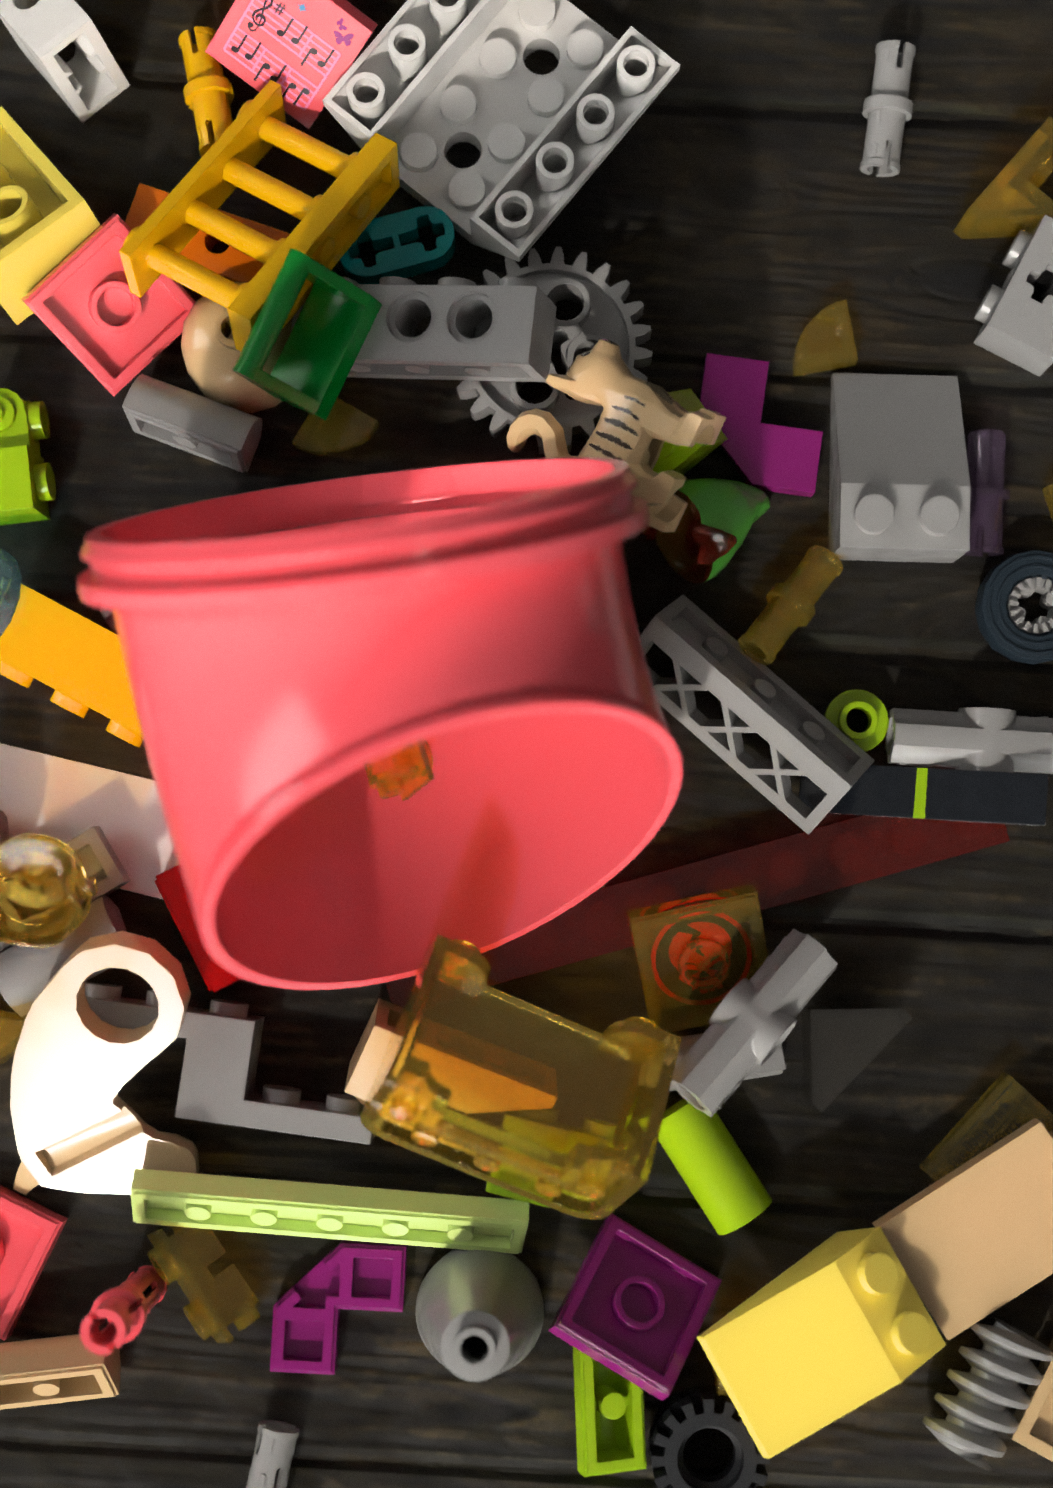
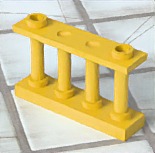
(327, 221)

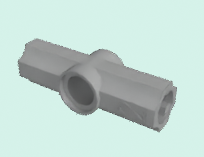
(970, 740)
(752, 1022)

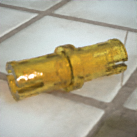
(790, 605)

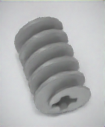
(987, 1392)

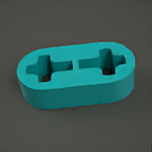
(401, 260)

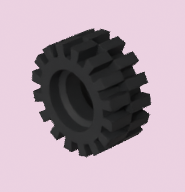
(689, 1415)

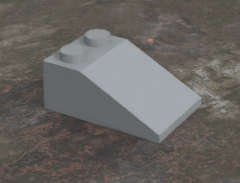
(898, 469)

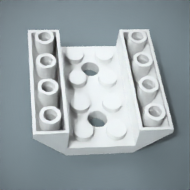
(460, 76)

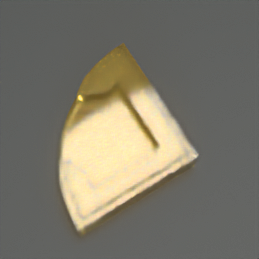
(826, 342)
(341, 431)

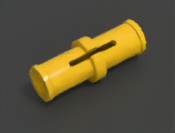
(207, 89)

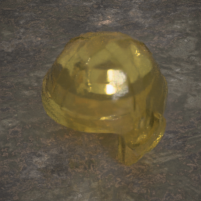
(41, 891)

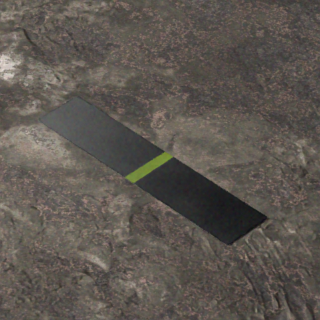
(941, 795)

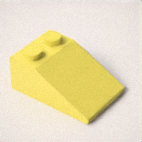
(38, 217)
(821, 1339)

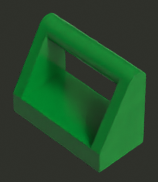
(321, 342)

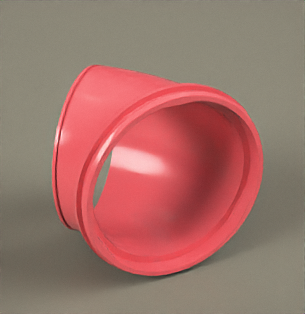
(374, 611)

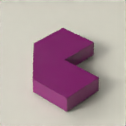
(763, 454)
(308, 1314)

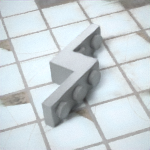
(222, 1070)

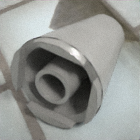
(479, 1312)

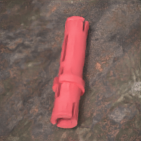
(125, 1310)

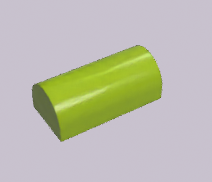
(712, 1167)
(607, 1419)

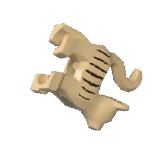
(631, 427)

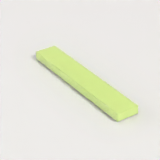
(328, 1211)

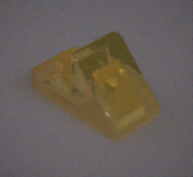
(1014, 196)

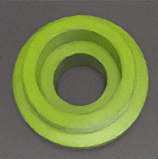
(867, 703)

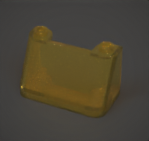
(521, 1089)

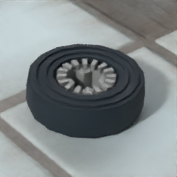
(1002, 619)

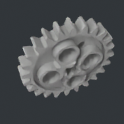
(601, 318)

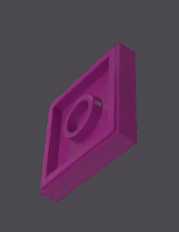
(635, 1306)

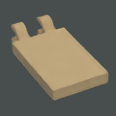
(979, 1230)

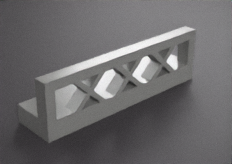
(762, 704)

